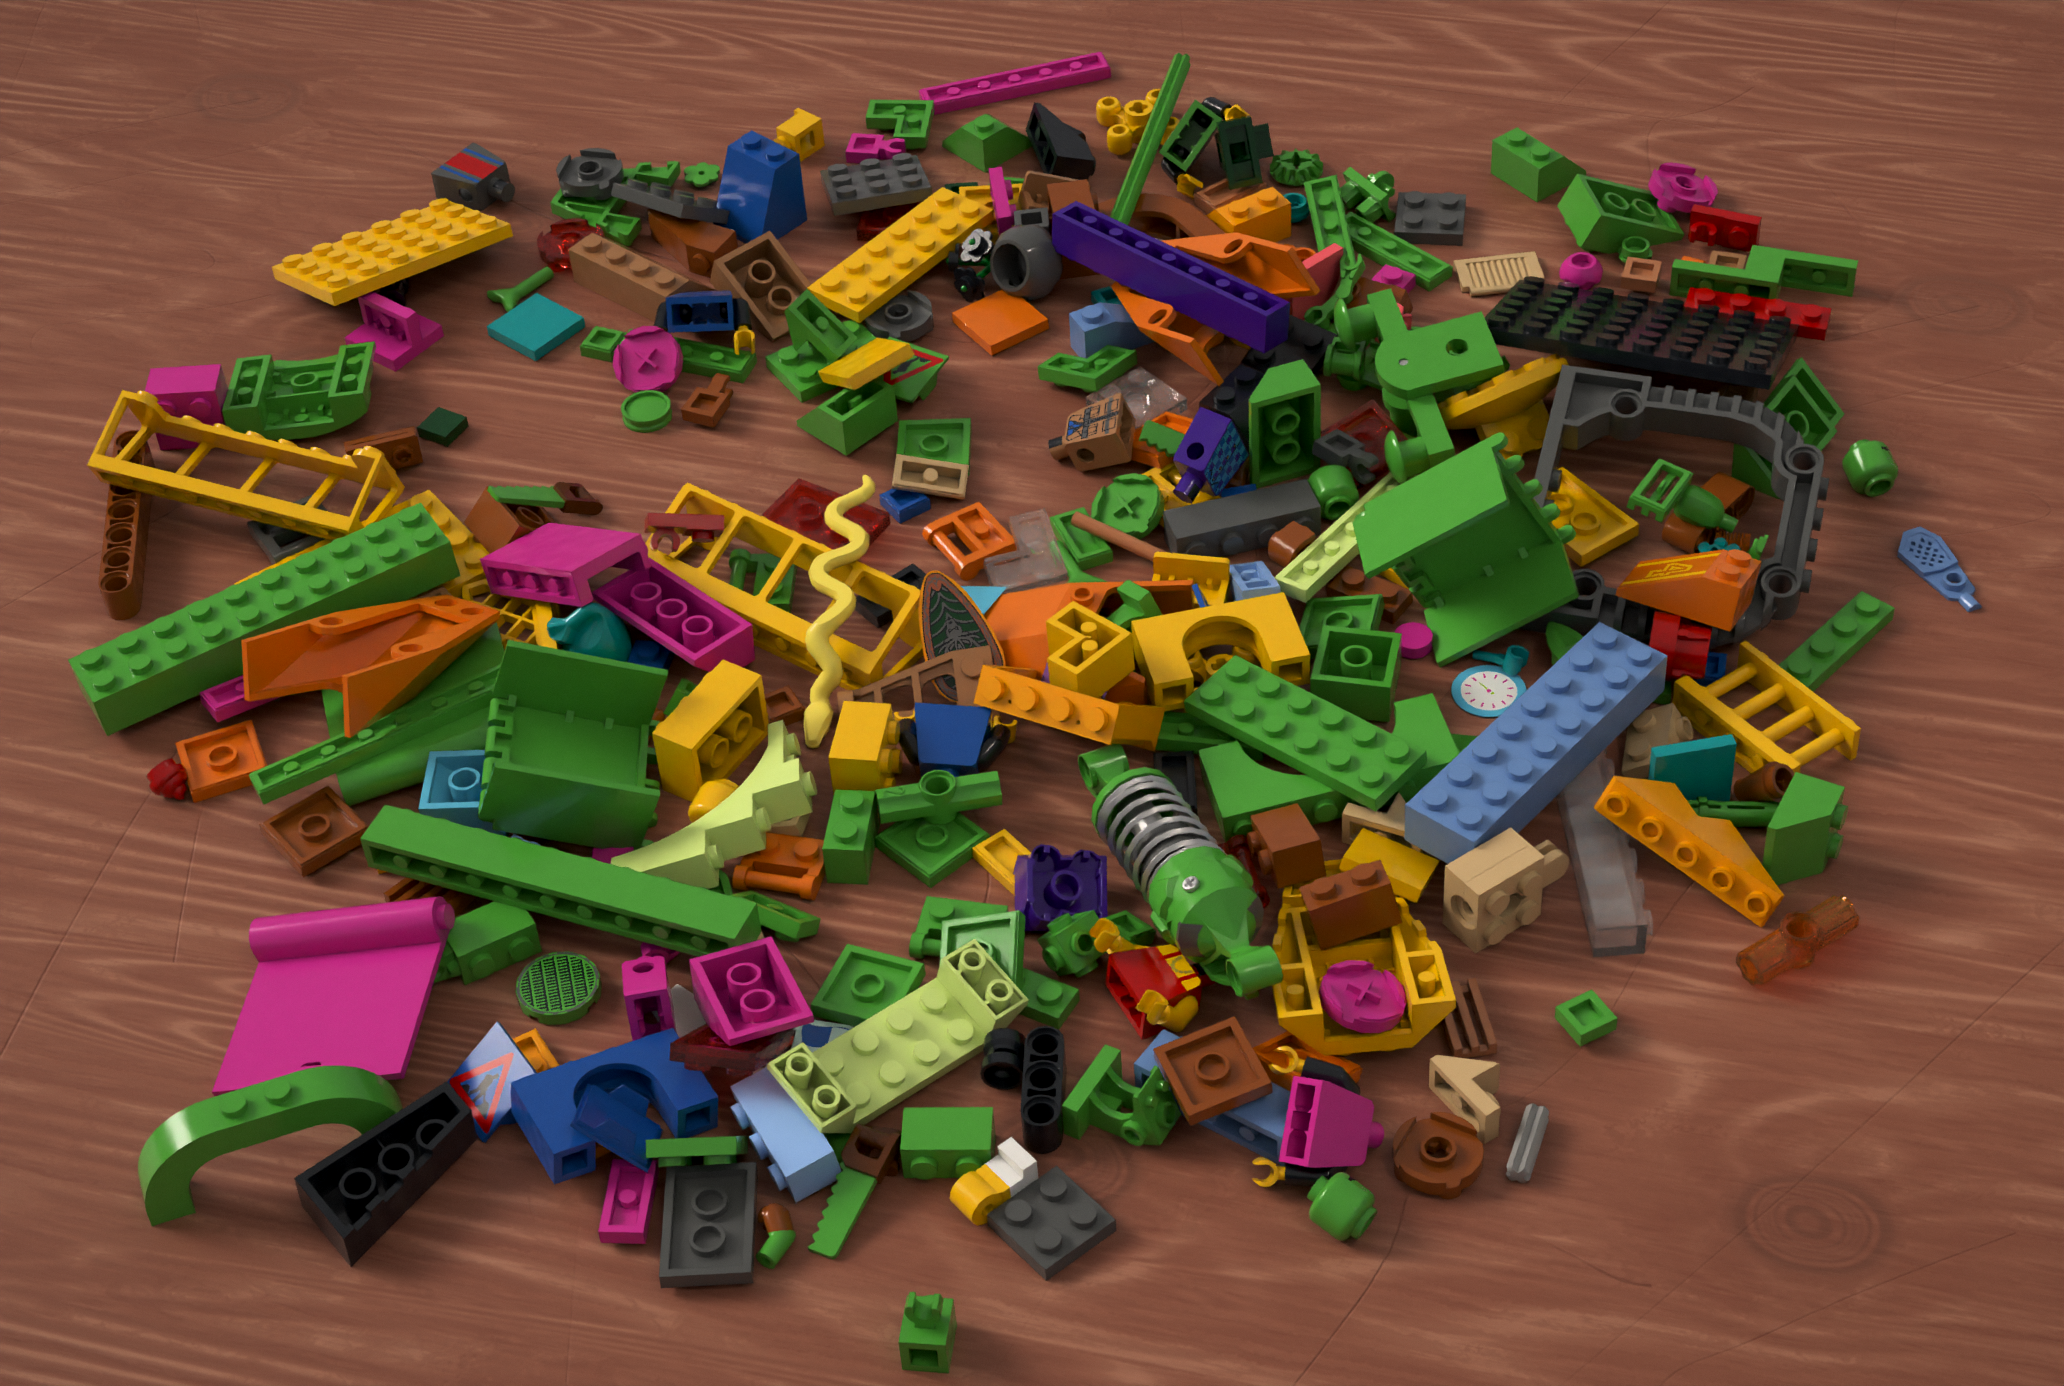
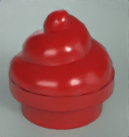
(168, 779)

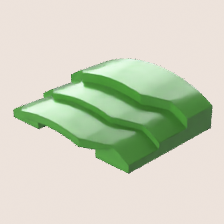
(299, 396)

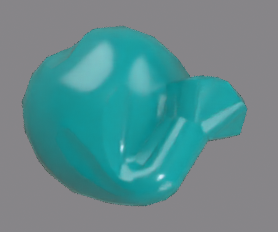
(592, 632)

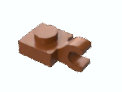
(708, 404)

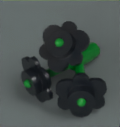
(974, 248)

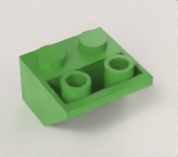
(852, 416)

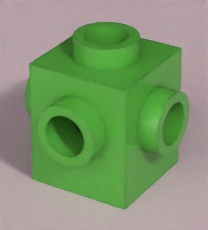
(1069, 945)

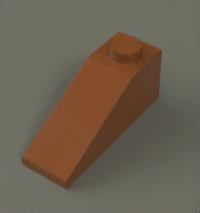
(691, 241)

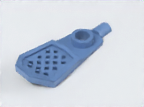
(1937, 565)

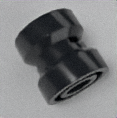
(1003, 1059)

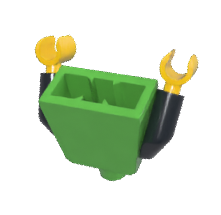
(1191, 139)

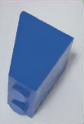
(761, 188)

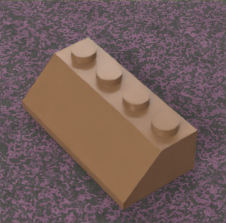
(627, 275)

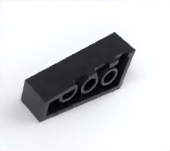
(385, 1171)

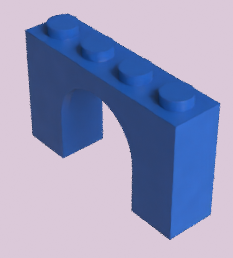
(548, 1100)

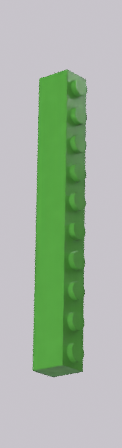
(558, 883)

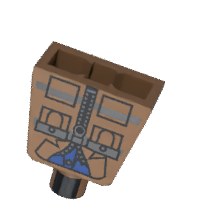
(1097, 435)

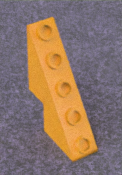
(1698, 846)

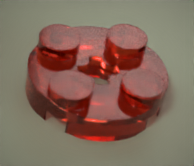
(555, 244)

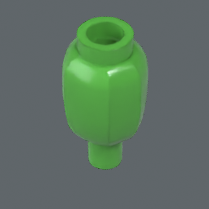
(1703, 510)

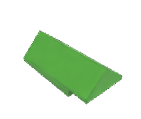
(1806, 408)

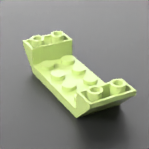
(902, 1044)

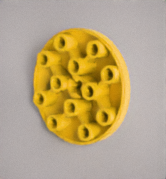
(1508, 405)

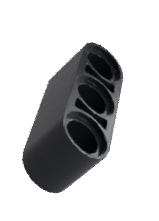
(1043, 1089)

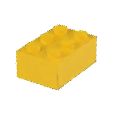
(711, 730)

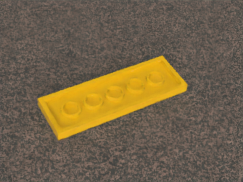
(900, 254)

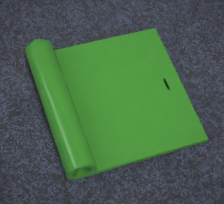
(407, 763)

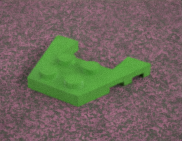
(604, 212)

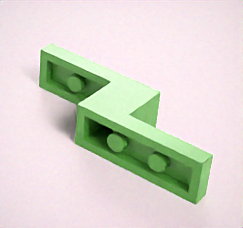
(1766, 274)

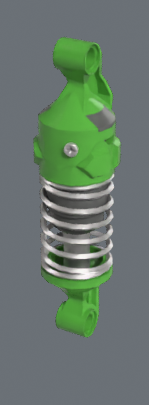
(1192, 886)

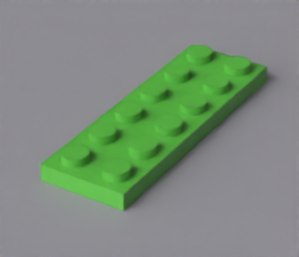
(1306, 732)

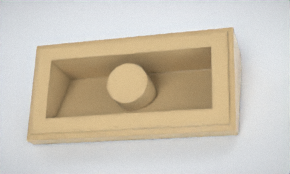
(930, 476)

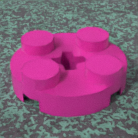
(1680, 189)

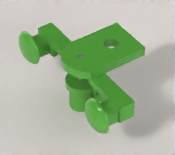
(1413, 368)

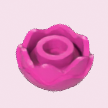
(1581, 269)

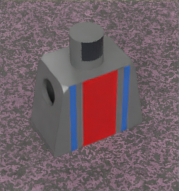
(473, 179)

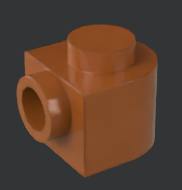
(1289, 543)

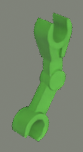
(1349, 277)

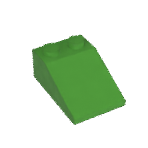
(1608, 212)

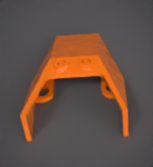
(1252, 259)
(1022, 616)
(368, 653)

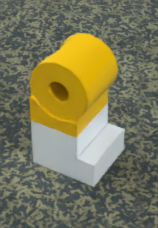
(994, 1182)

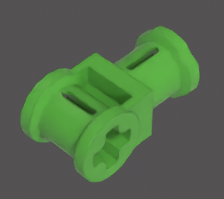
(1345, 361)

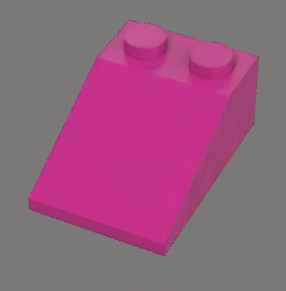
(748, 992)

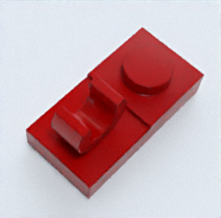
(1724, 228)
(701, 527)

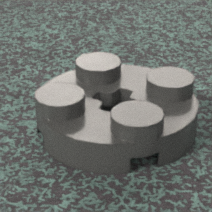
(590, 174)
(902, 318)

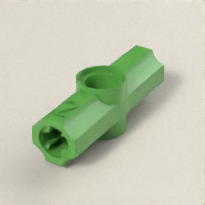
(938, 797)

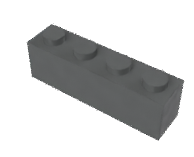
(1240, 520)

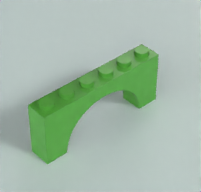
(1245, 788)

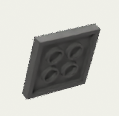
(875, 184)

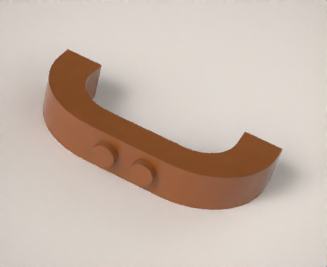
(1166, 217)

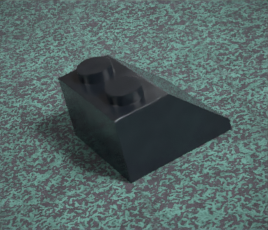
(1232, 398)

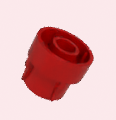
(1683, 643)

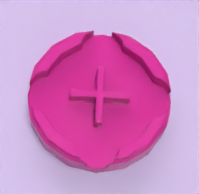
(648, 360)
(1362, 997)

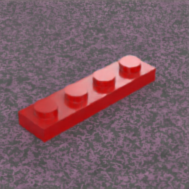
(1811, 318)

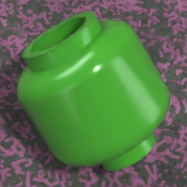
(1870, 467)
(1334, 490)
(1341, 1206)

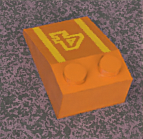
(1697, 586)

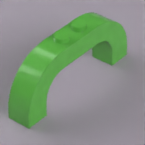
(252, 1117)

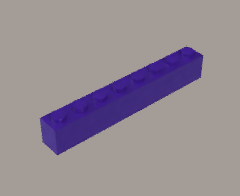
(1171, 277)

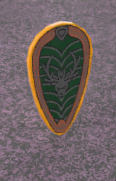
(950, 623)

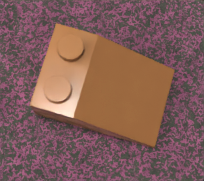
(765, 279)

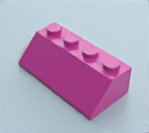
(679, 617)

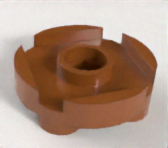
(1438, 1175)

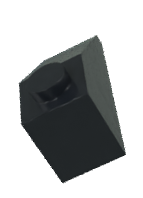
(1058, 147)

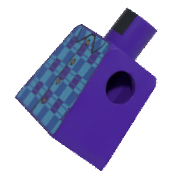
(1208, 455)

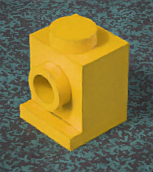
(801, 133)

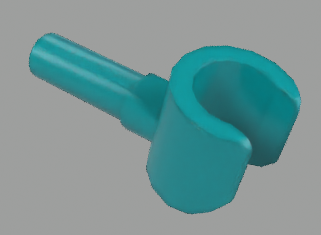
(1512, 662)

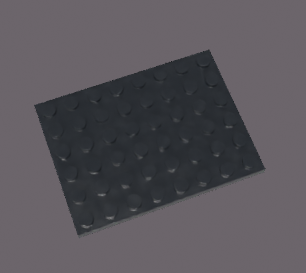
(1642, 332)

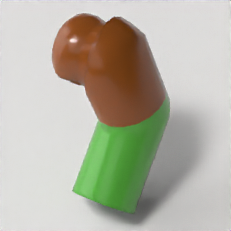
(780, 1232)

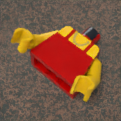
(1150, 983)

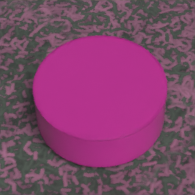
(1416, 640)

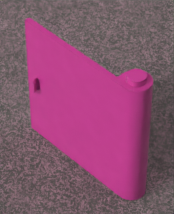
(337, 990)

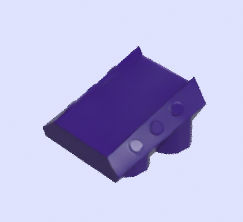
(1059, 884)

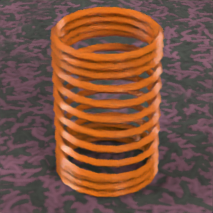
(1746, 540)

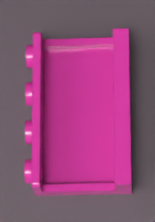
(559, 559)

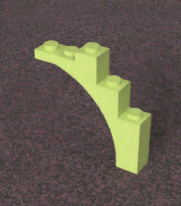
(739, 824)

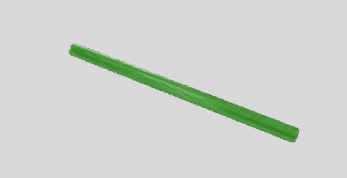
(1151, 139)

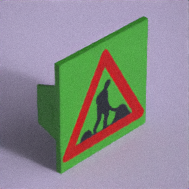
(916, 375)

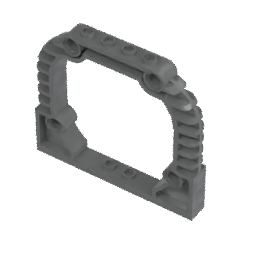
(1623, 405)

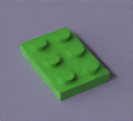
(800, 368)

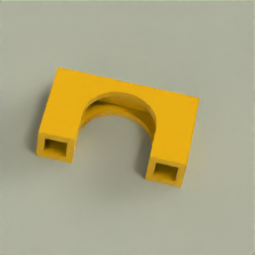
(1256, 624)

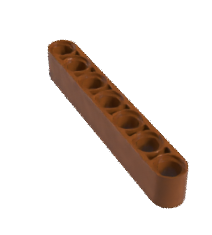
(125, 540)

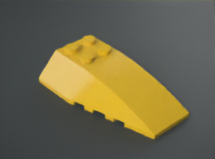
(1398, 949)

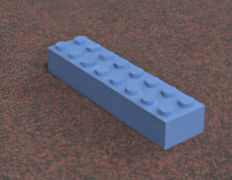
(1537, 744)

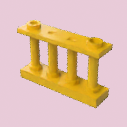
(1777, 686)

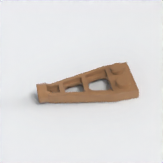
(961, 664)

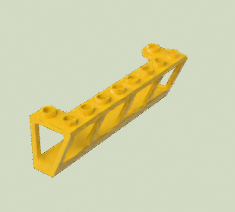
(364, 466)
(778, 629)

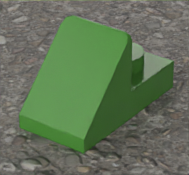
(817, 324)

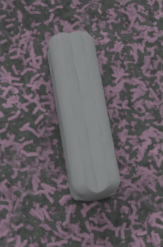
(1527, 1143)

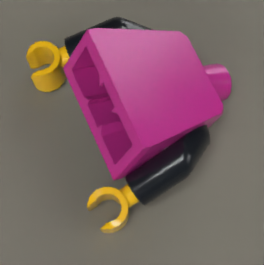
(1324, 1124)

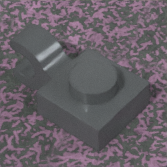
(1346, 451)

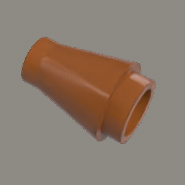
(1764, 784)

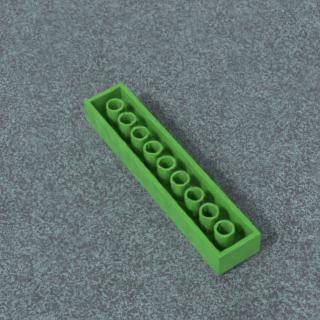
(203, 644)

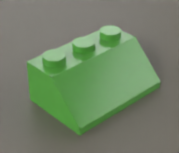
(1284, 424)

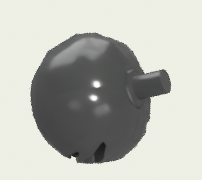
(1026, 262)

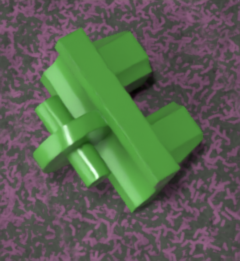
(1372, 192)

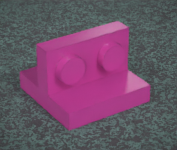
(396, 329)

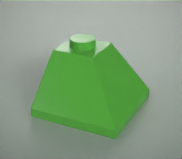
(986, 142)

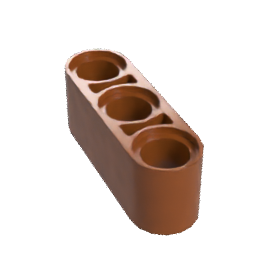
(1734, 495)

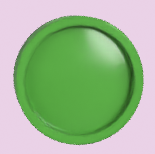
(646, 411)

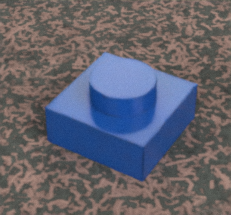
(651, 654)

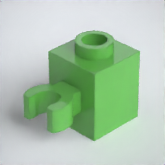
(927, 1333)

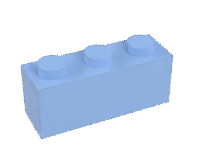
(785, 1135)

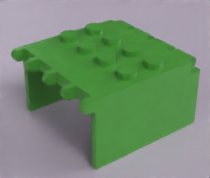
(1470, 547)
(571, 748)

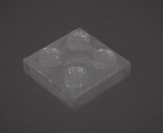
(1144, 395)

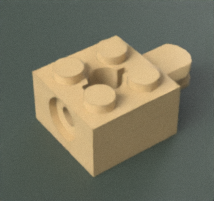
(1498, 887)

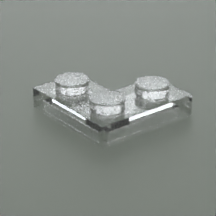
(1035, 560)

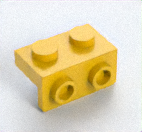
(1209, 573)

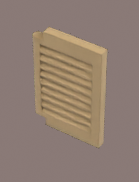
(1495, 273)

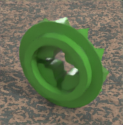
(1284, 170)

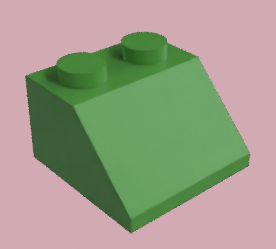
(1531, 165)
(1804, 829)

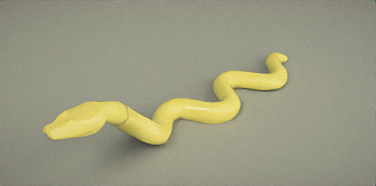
(819, 712)

